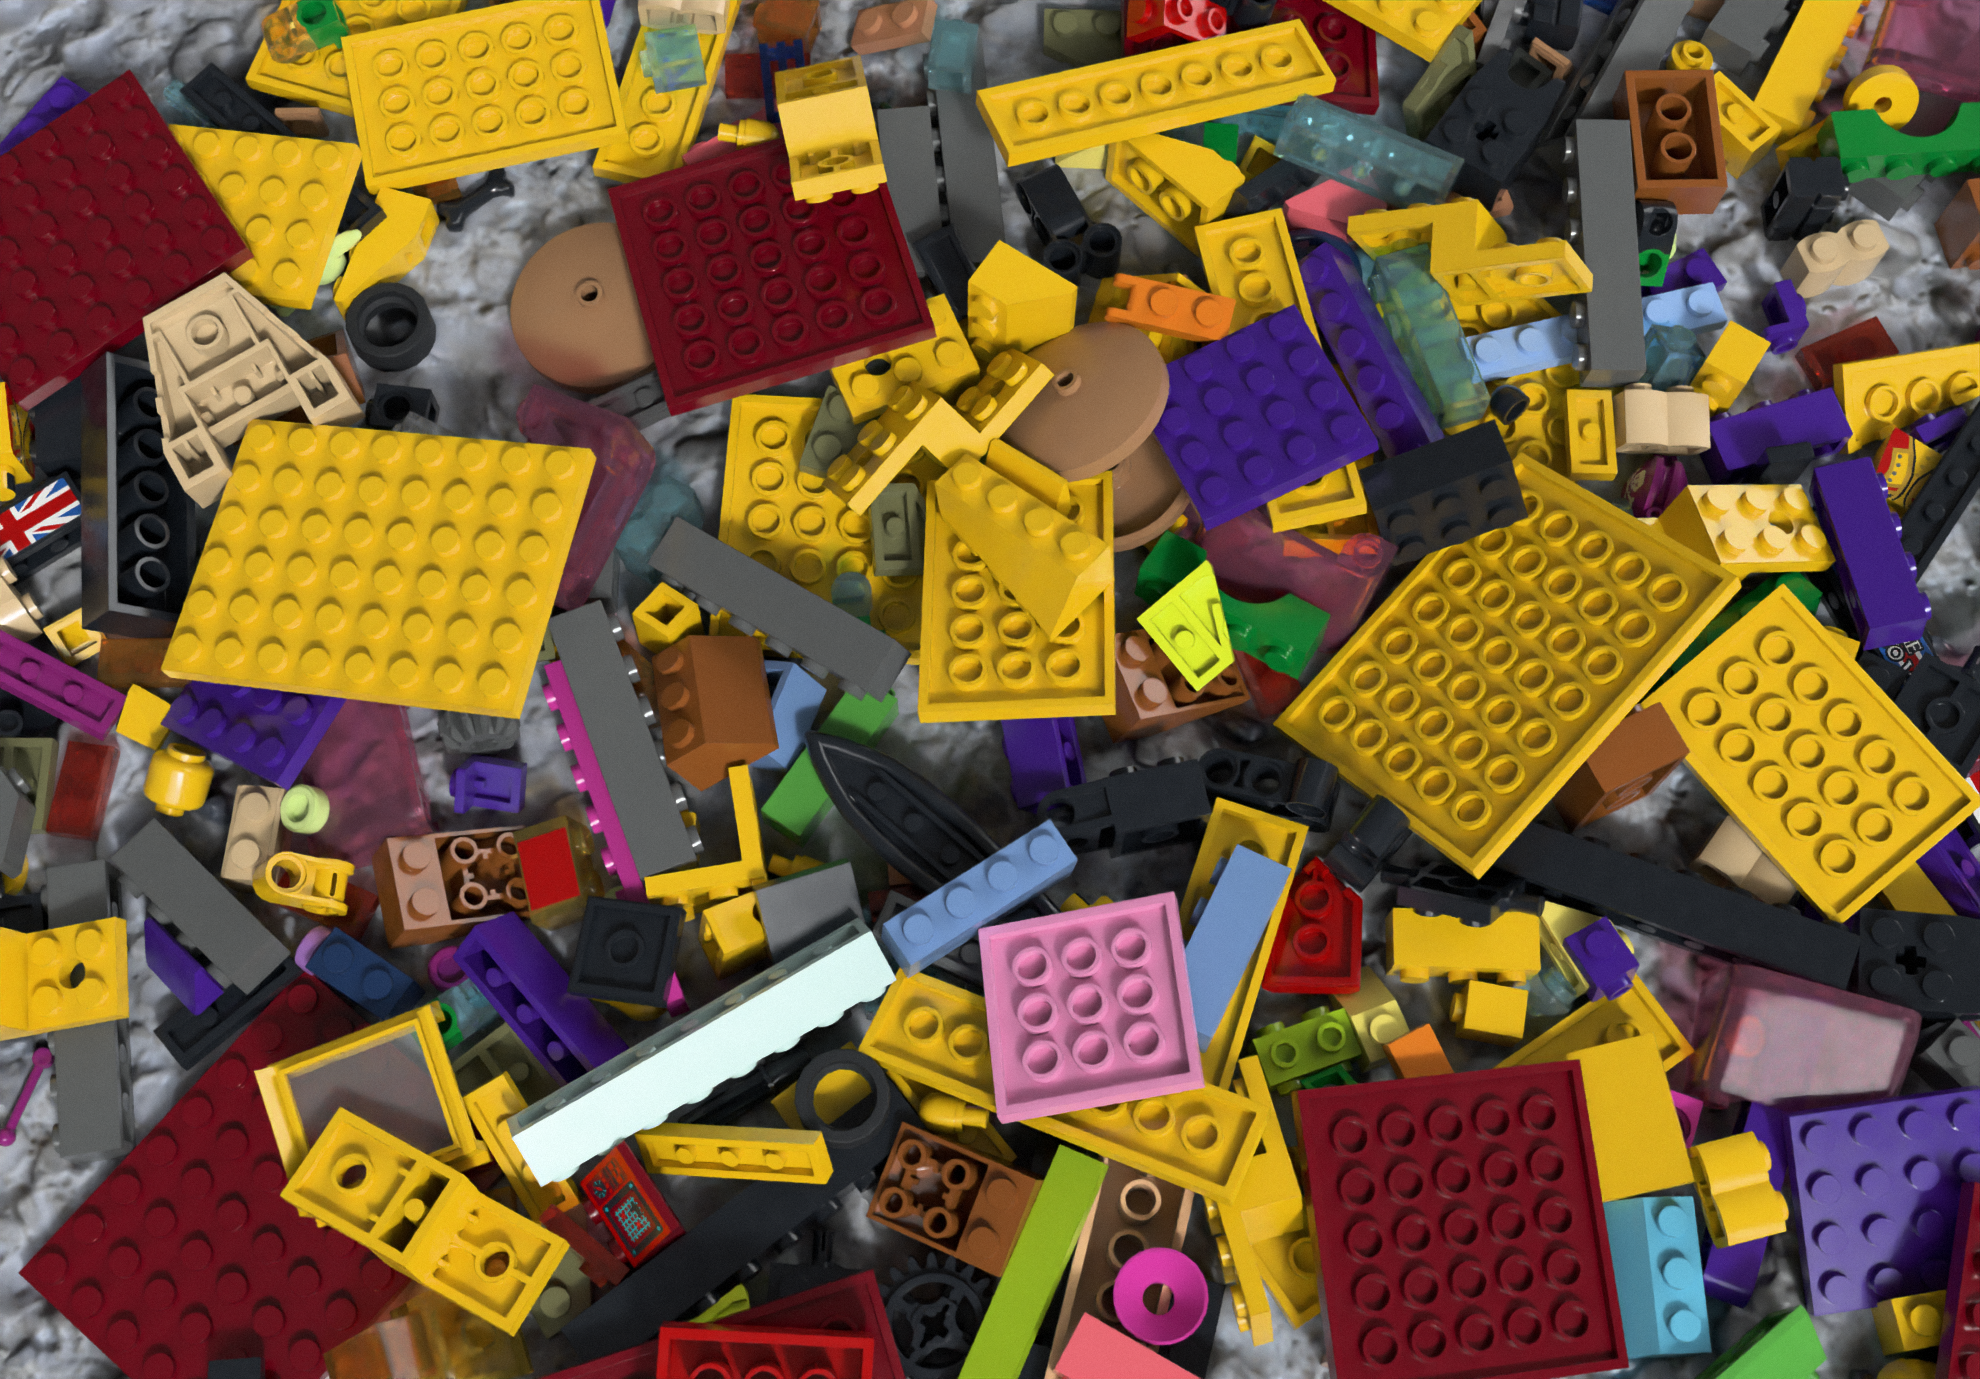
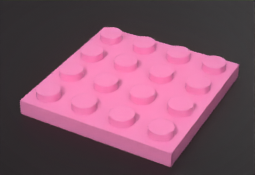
(1089, 1008)

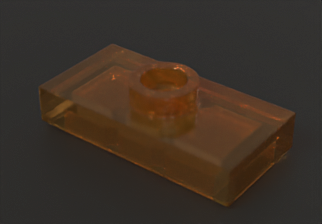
(135, 662)

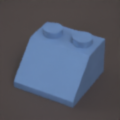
(794, 705)

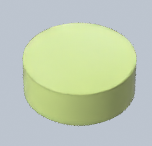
(304, 809)

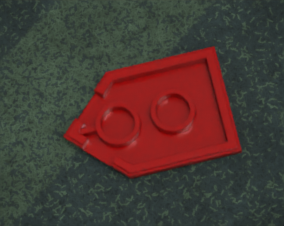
(1317, 937)

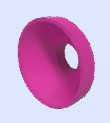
(1180, 1276)

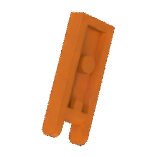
(1172, 310)

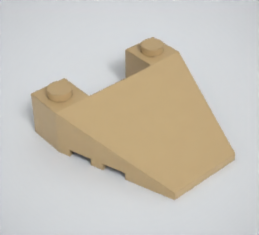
(228, 362)

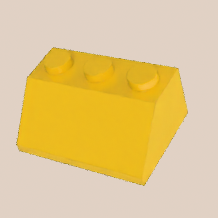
(1016, 304)

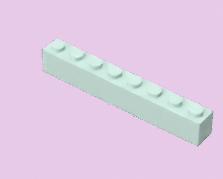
(700, 1052)

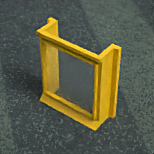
(384, 1074)

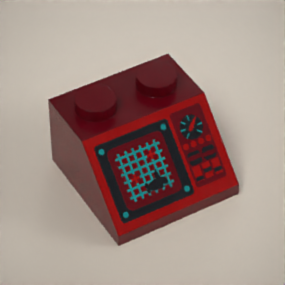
(631, 1207)

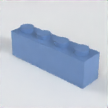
(978, 898)
(1229, 932)

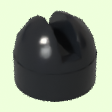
(1508, 403)

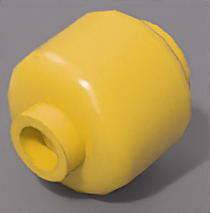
(178, 779)

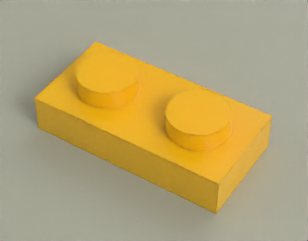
(1589, 435)

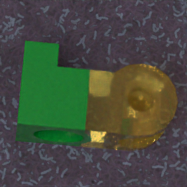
(304, 29)

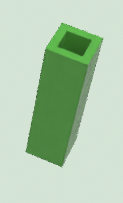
(800, 799)

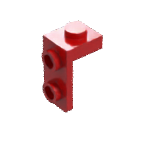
(1185, 18)

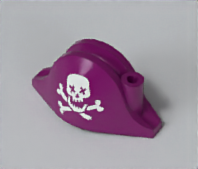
(1654, 485)

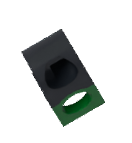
(1655, 235)

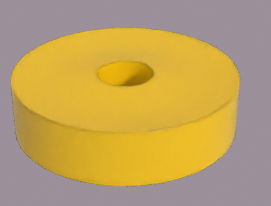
(1884, 82)

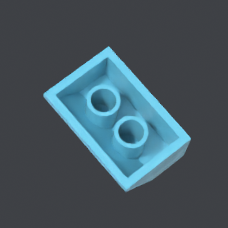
(1658, 1276)

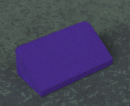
(1954, 874)
(179, 968)

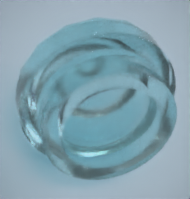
(1550, 994)

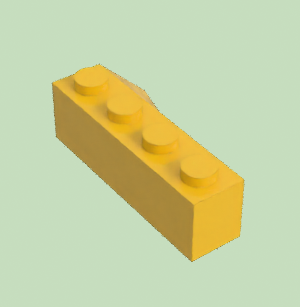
(1027, 545)

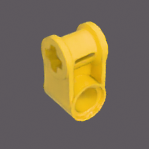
(314, 883)

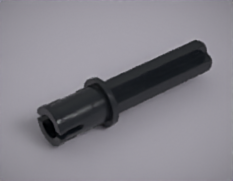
(752, 1090)

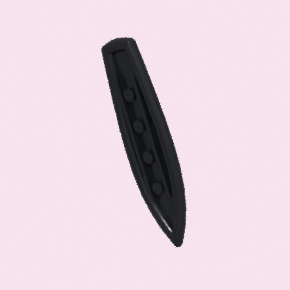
(906, 817)

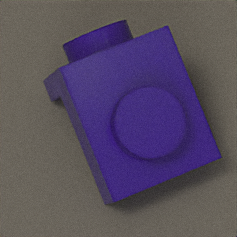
(1786, 317)
(1939, 430)
(489, 784)
(1602, 960)

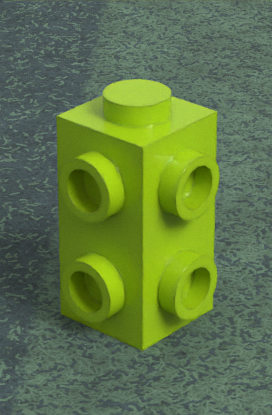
(1305, 1048)

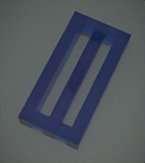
(781, 54)

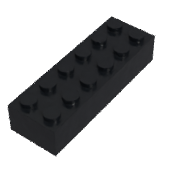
(133, 508)

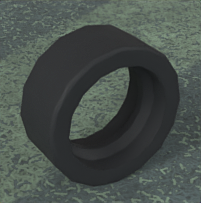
(378, 299)
(843, 1060)

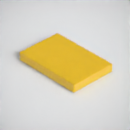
(1632, 1118)

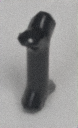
(458, 211)

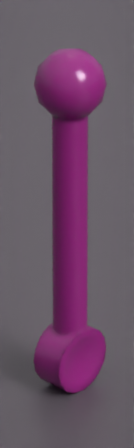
(42, 1059)

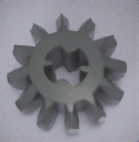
(476, 733)

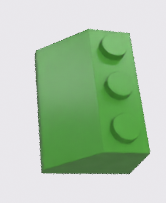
(1775, 1348)

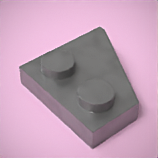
(1495, 39)

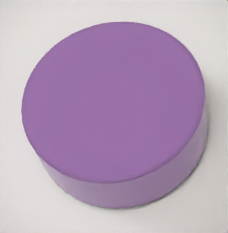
(309, 945)

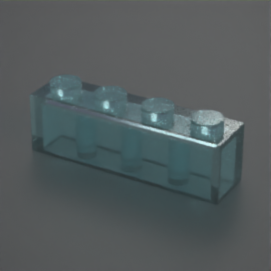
(1366, 154)
(1428, 335)

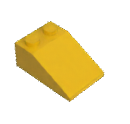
(1173, 182)

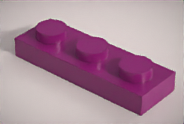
(58, 688)

